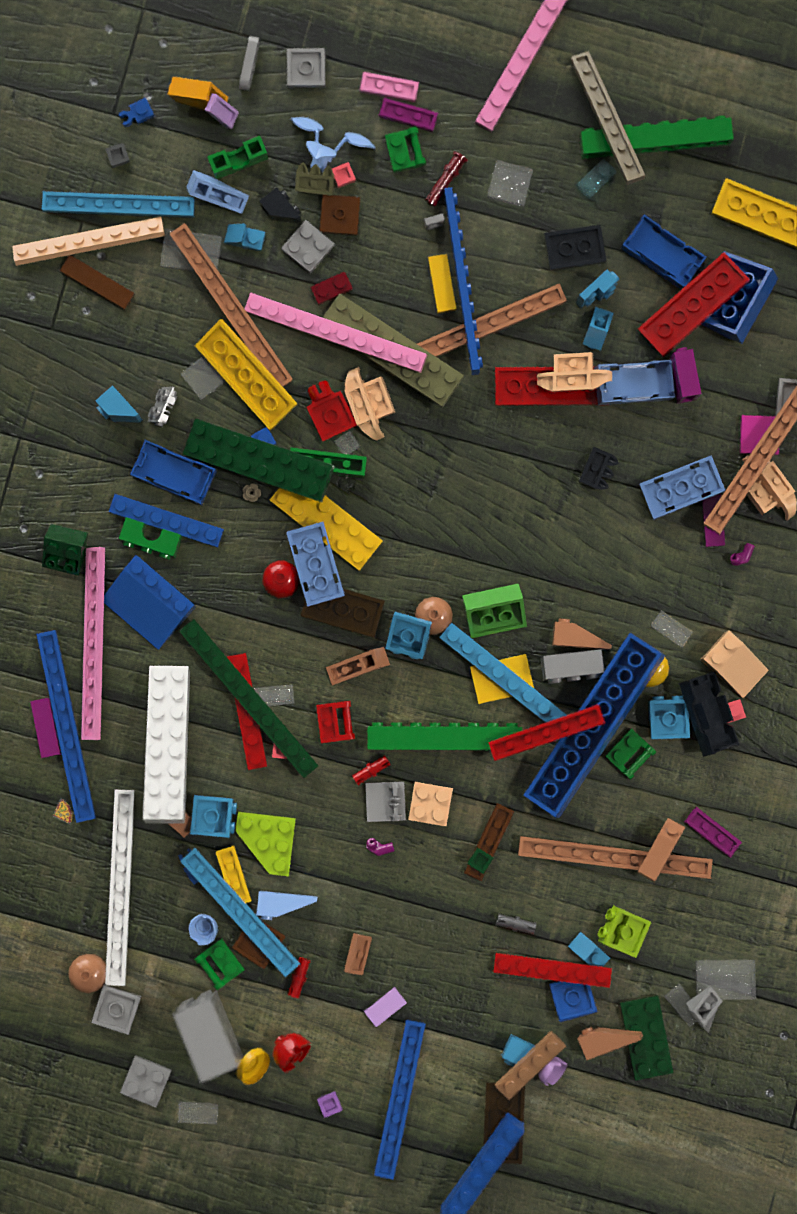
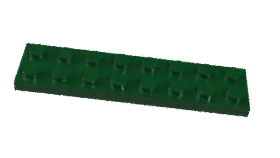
(258, 460)

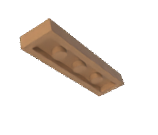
(530, 1065)

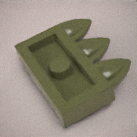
(314, 181)

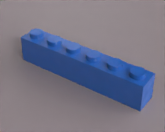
(483, 1166)

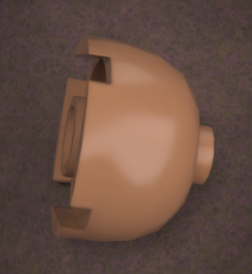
(436, 611)
(87, 973)

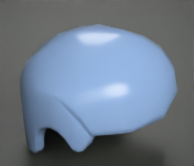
(203, 929)

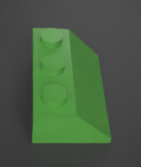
(494, 610)

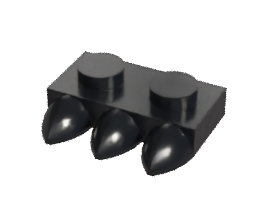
(596, 468)

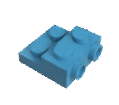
(601, 288)
(408, 635)
(668, 718)
(213, 816)

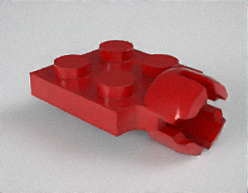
(329, 411)

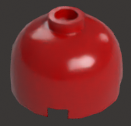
(281, 579)
(289, 1050)

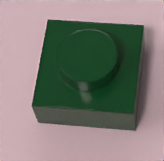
(480, 860)

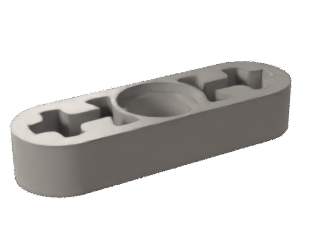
(249, 63)

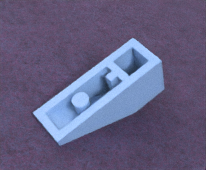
(216, 192)
(276, 904)

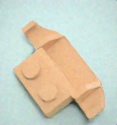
(573, 373)
(368, 402)
(773, 490)

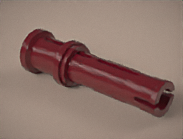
(450, 171)

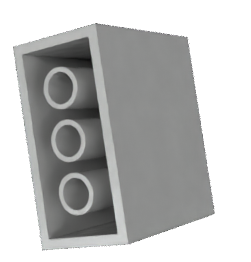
(208, 1035)

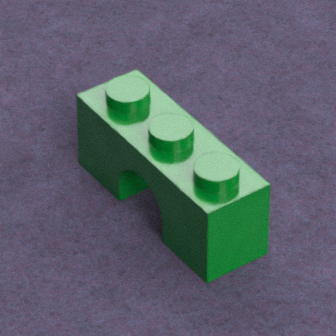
(227, 163)
(133, 534)

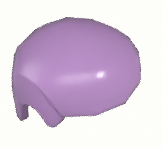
(552, 1071)

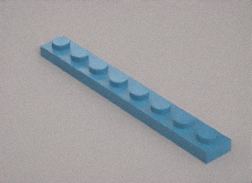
(118, 204)
(500, 674)
(240, 912)

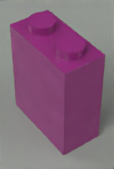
(685, 375)

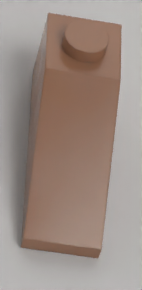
(571, 635)
(358, 665)
(661, 850)
(603, 1040)

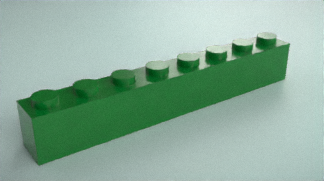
(662, 136)
(436, 737)

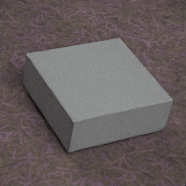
(434, 221)

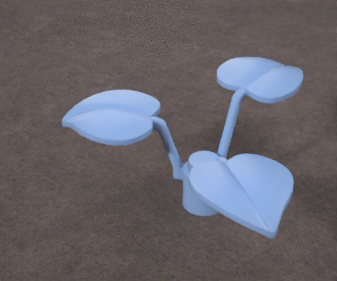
(323, 154)

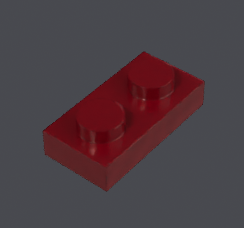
(331, 288)

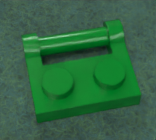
(398, 150)
(626, 749)
(224, 960)

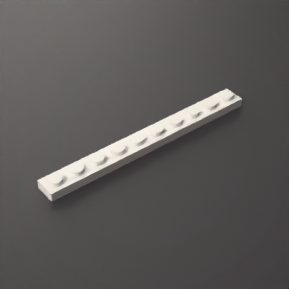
(120, 887)

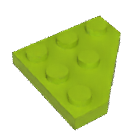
(268, 839)

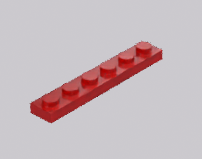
(249, 728)
(547, 732)
(552, 970)

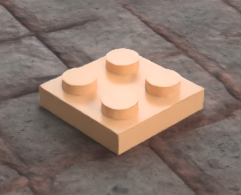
(430, 804)

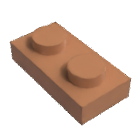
(358, 954)

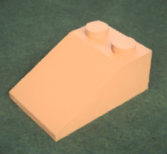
(734, 664)

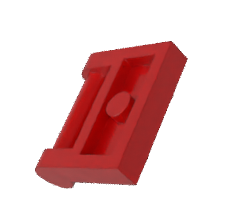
(329, 723)

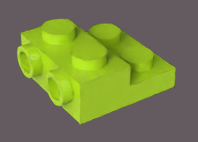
(623, 931)

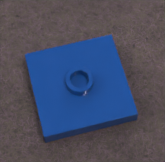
(572, 1000)

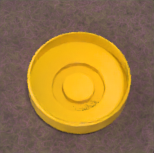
(253, 1066)

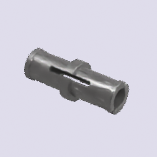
(516, 924)

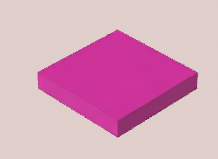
(752, 431)

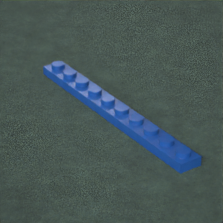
(464, 288)
(66, 726)

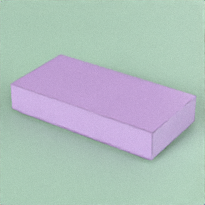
(221, 111)
(385, 1007)

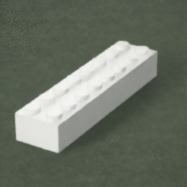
(166, 744)

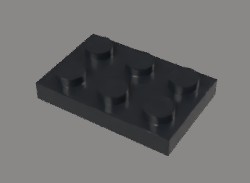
(575, 247)

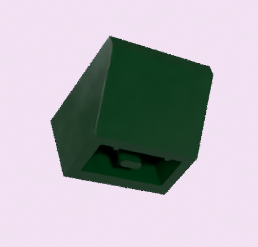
(64, 549)

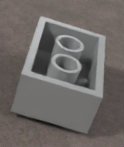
(572, 666)

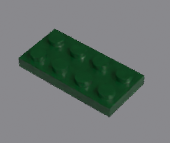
(651, 1054)

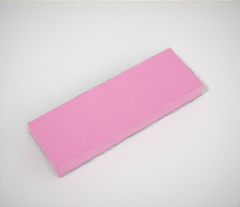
(389, 87)

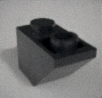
(278, 207)

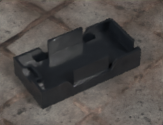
(709, 714)

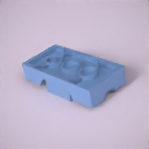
(637, 383)
(682, 487)
(315, 564)

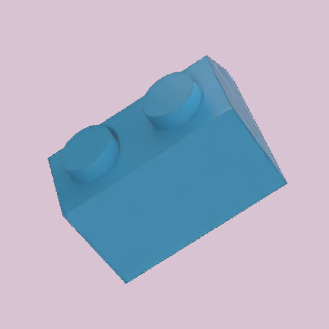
(115, 407)

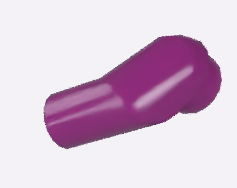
(743, 557)
(377, 848)

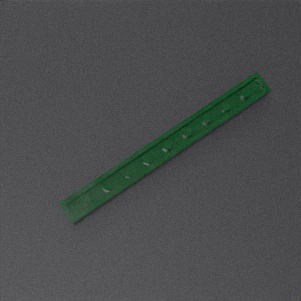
(249, 698)

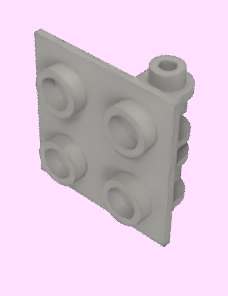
(163, 397)
(385, 801)

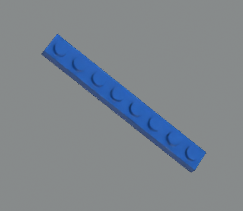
(399, 1099)

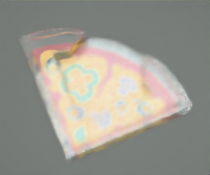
(63, 811)

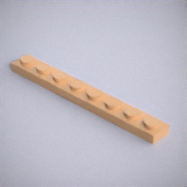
(88, 241)

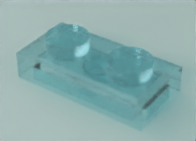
(596, 178)

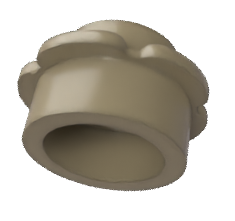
(256, 492)

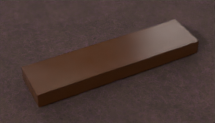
(97, 282)
(491, 836)

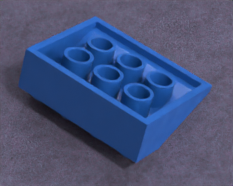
(741, 310)
(148, 602)

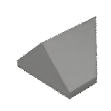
(704, 1007)

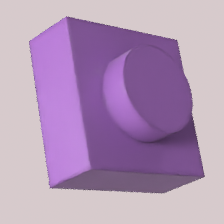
(329, 1104)

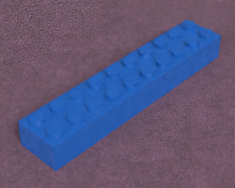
(578, 753)

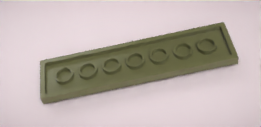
(437, 378)

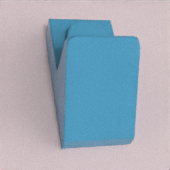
(244, 237)
(588, 951)

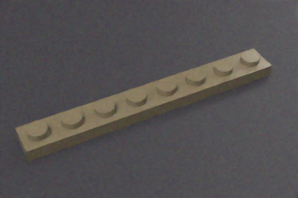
(607, 118)

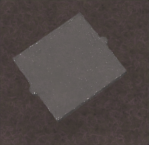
(202, 377)

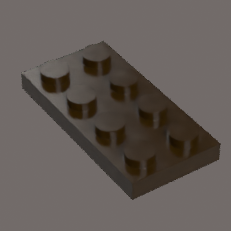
(351, 612)
(496, 1108)

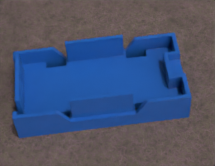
(663, 252)
(173, 472)

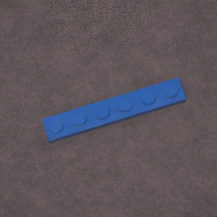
(166, 520)

